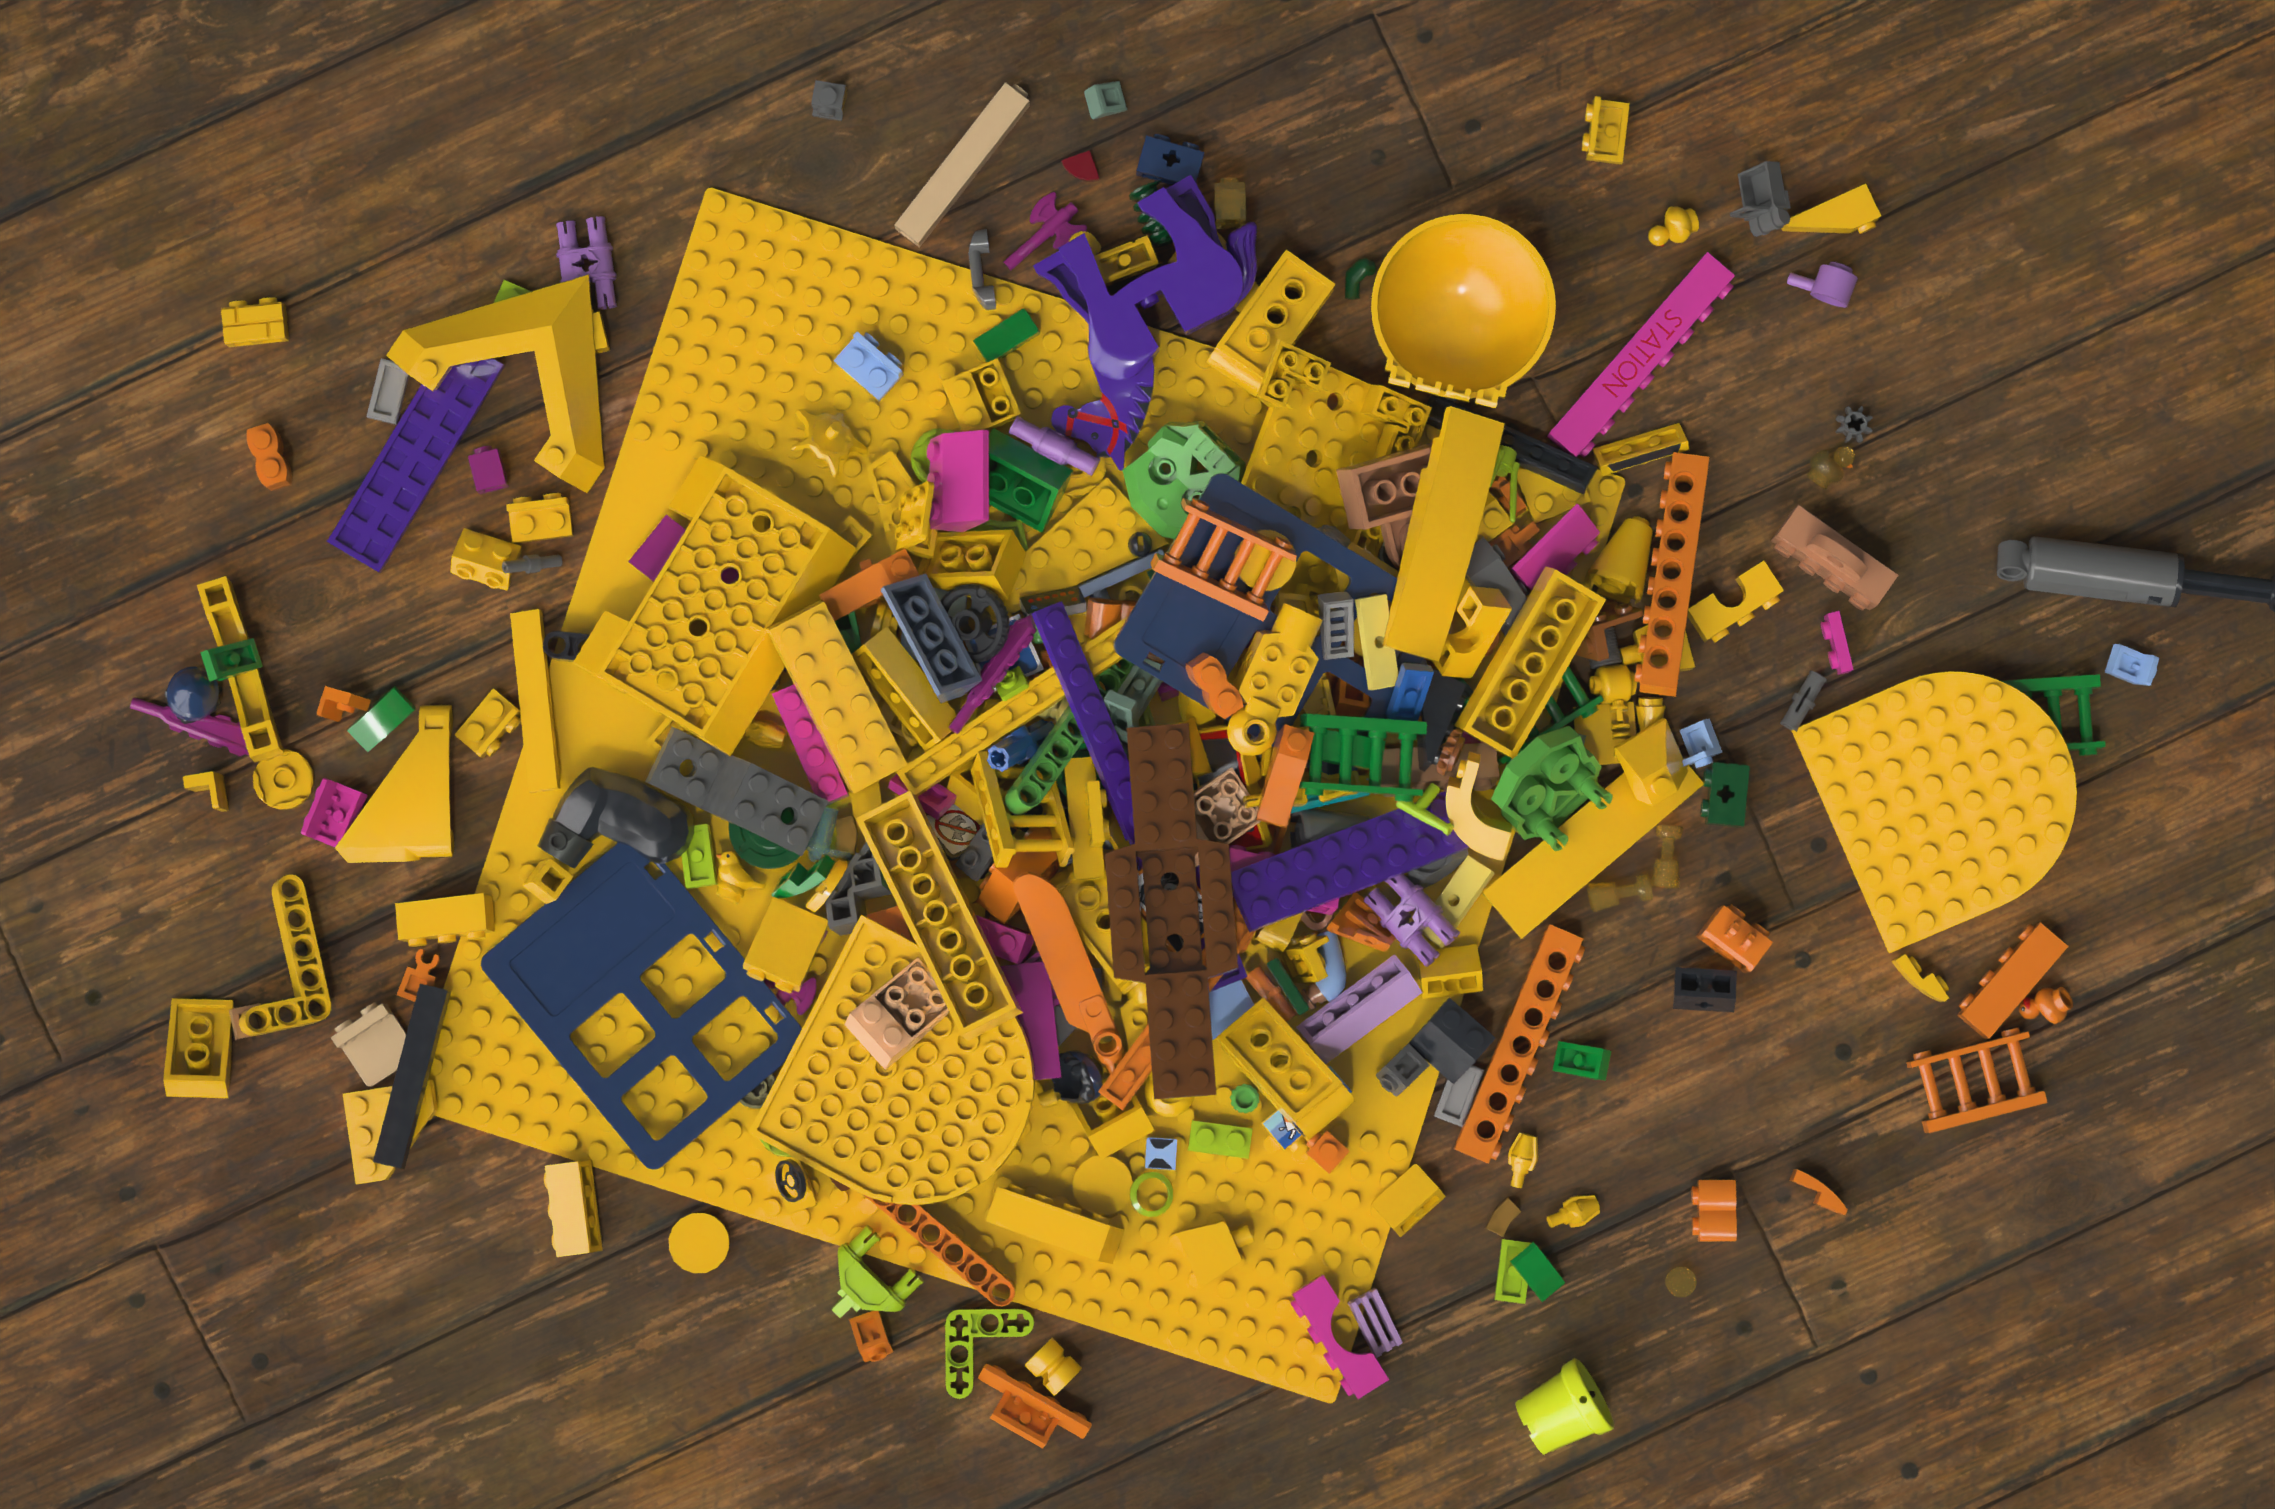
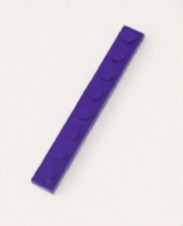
(1088, 710)

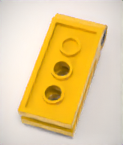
(1251, 339)
(1090, 913)
(1302, 1089)

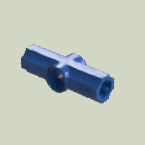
(1018, 745)

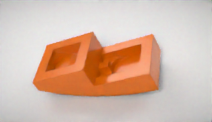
(1824, 1196)

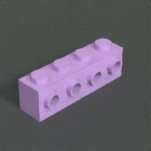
(1359, 1009)

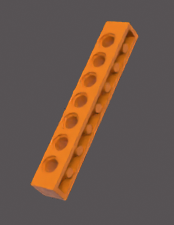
(1694, 471)
(1552, 941)

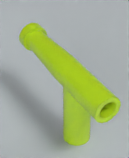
(1419, 810)

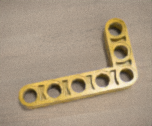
(296, 964)

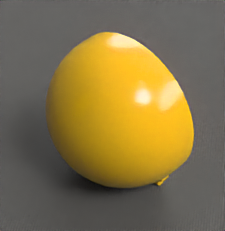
(1462, 308)

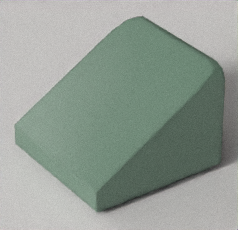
(1105, 99)

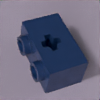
(1154, 167)

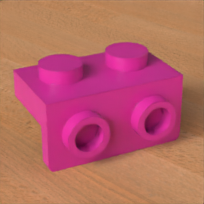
(332, 812)

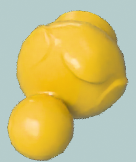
(1678, 226)

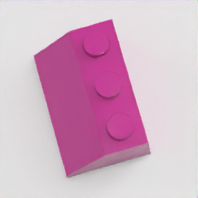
(960, 480)
(1558, 548)

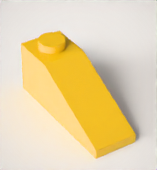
(1841, 214)

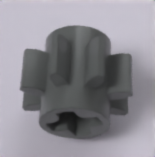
(1856, 416)

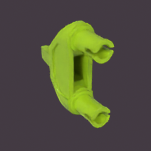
(862, 1286)

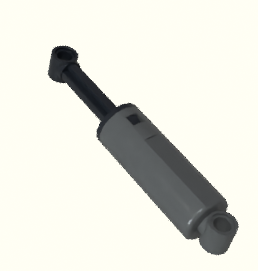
(2119, 573)

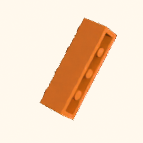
(2012, 980)

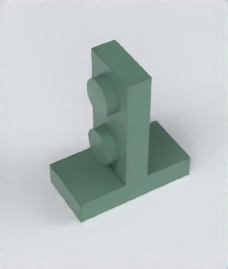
(1133, 697)

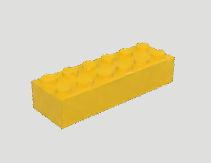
(1530, 662)
(836, 696)

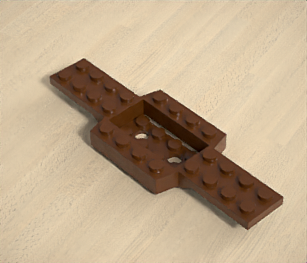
(1168, 843)

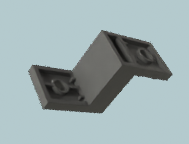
(737, 791)

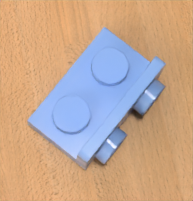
(869, 365)

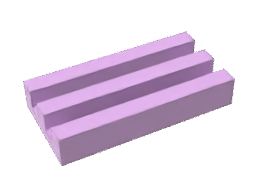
(1386, 1345)

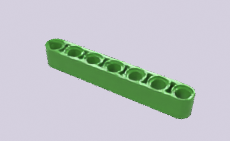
(1065, 744)

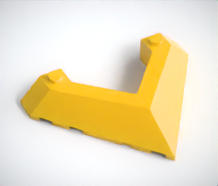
(560, 331)

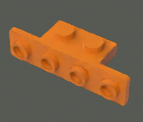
(1029, 1411)

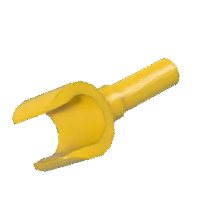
(1046, 1098)

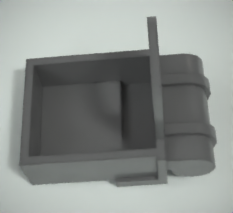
(1763, 198)

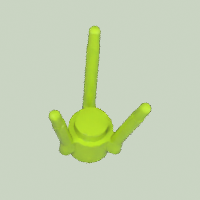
(1506, 464)

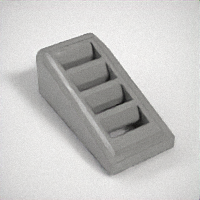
(1336, 600)

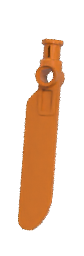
(1068, 964)

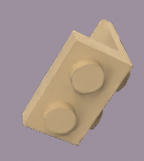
(372, 1043)

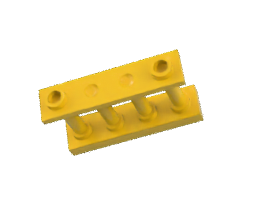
(998, 821)

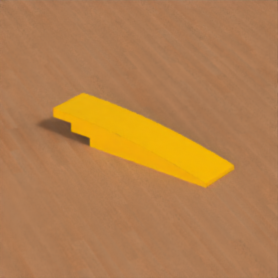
(1442, 532)
(1595, 839)

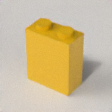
(785, 945)

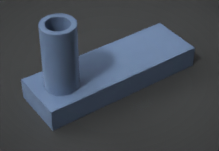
(1097, 586)

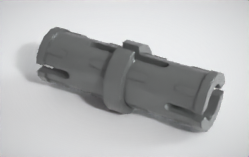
(1813, 684)

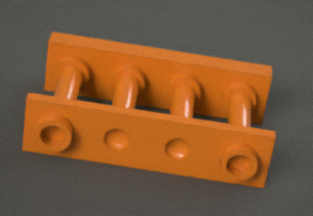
(1225, 589)
(1967, 1109)

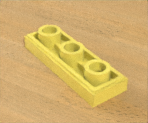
(1378, 660)
(1465, 885)

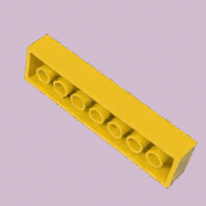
(939, 915)

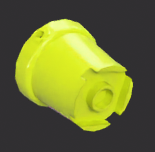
(1564, 1409)

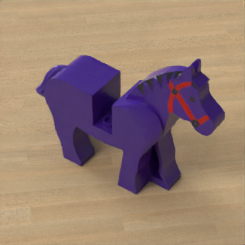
(1198, 289)

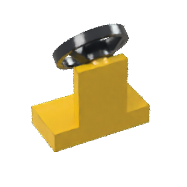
(793, 1183)

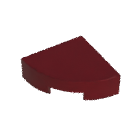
(1081, 167)

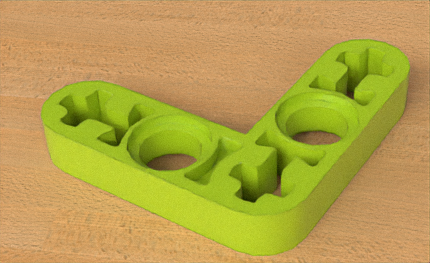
(975, 1329)

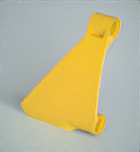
(412, 805)

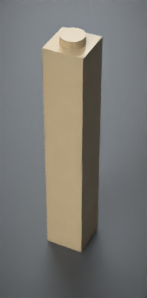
(963, 164)

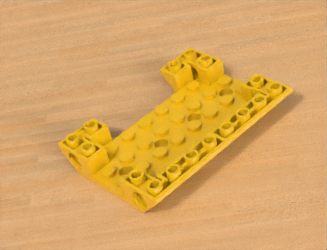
(1362, 427)
(734, 664)

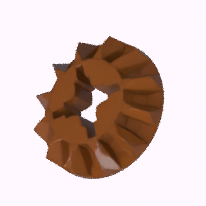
(1451, 752)

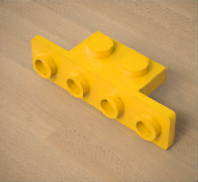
(1086, 818)

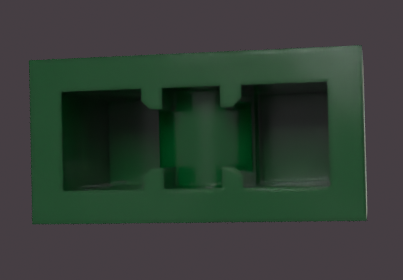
(1735, 780)

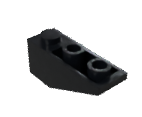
(1441, 702)

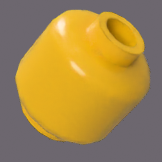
(1613, 683)

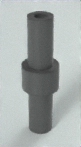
(532, 563)

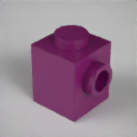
(488, 470)

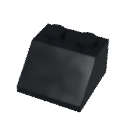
(1451, 1040)

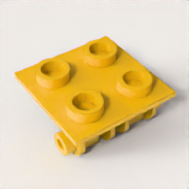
(1607, 729)

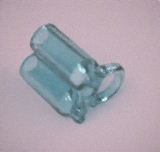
(822, 838)

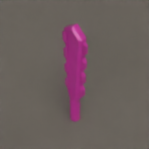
(994, 671)
(217, 730)

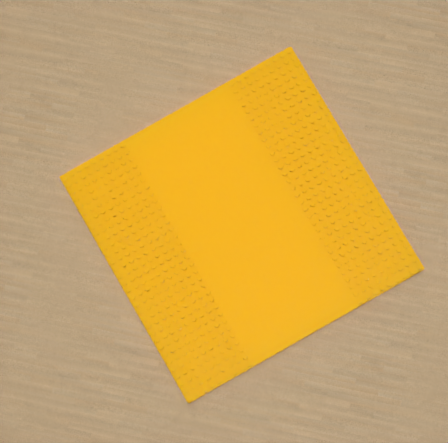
(740, 350)

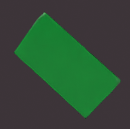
(1007, 336)

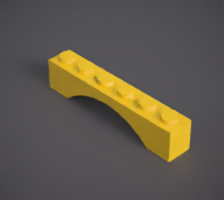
(247, 688)

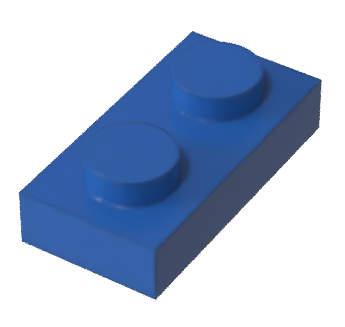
(1409, 692)

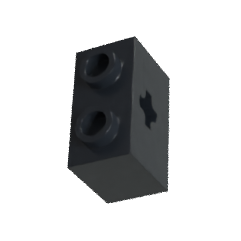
(1704, 989)

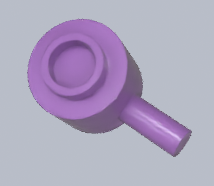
(1832, 285)

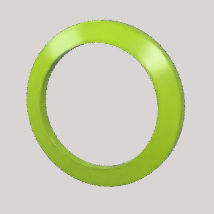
(1133, 1194)

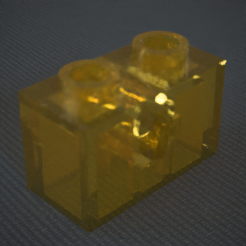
(1229, 204)

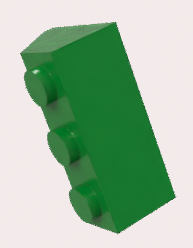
(1024, 481)

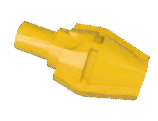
(766, 734)
(1522, 1157)
(1575, 1211)

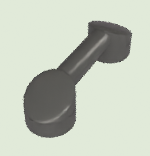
(984, 294)

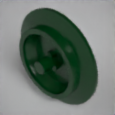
(759, 850)

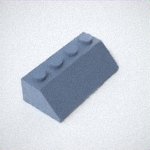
(932, 637)

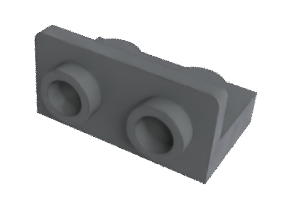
(978, 855)

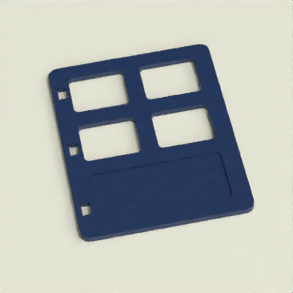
(1184, 623)
(598, 945)

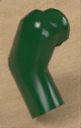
(1355, 274)

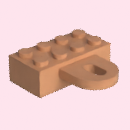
(1384, 495)
(1833, 558)

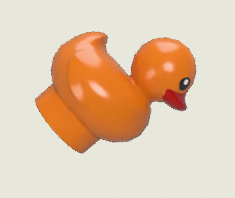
(2050, 1002)

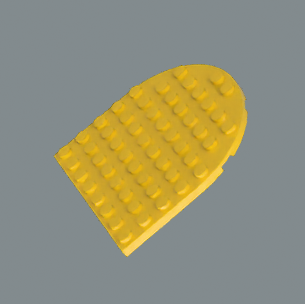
(1942, 798)
(905, 1132)

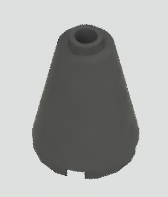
(1320, 822)

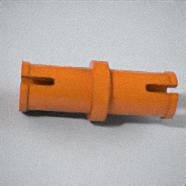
(1270, 993)

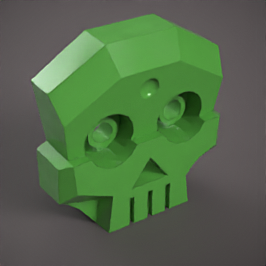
(1181, 445)
(1548, 785)

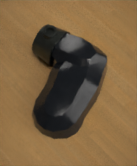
(620, 810)

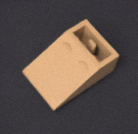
(1221, 809)
(898, 1014)

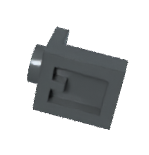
(1402, 1070)

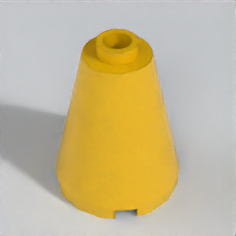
(1623, 562)

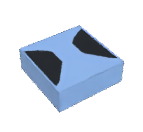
(1161, 1153)

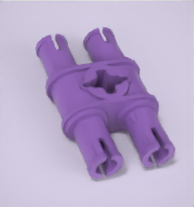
(597, 252)
(1054, 445)
(1426, 915)

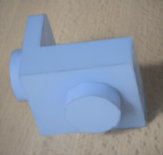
(2132, 665)
(1700, 743)

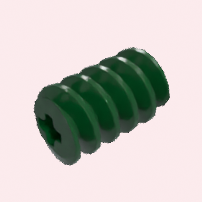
(1159, 235)

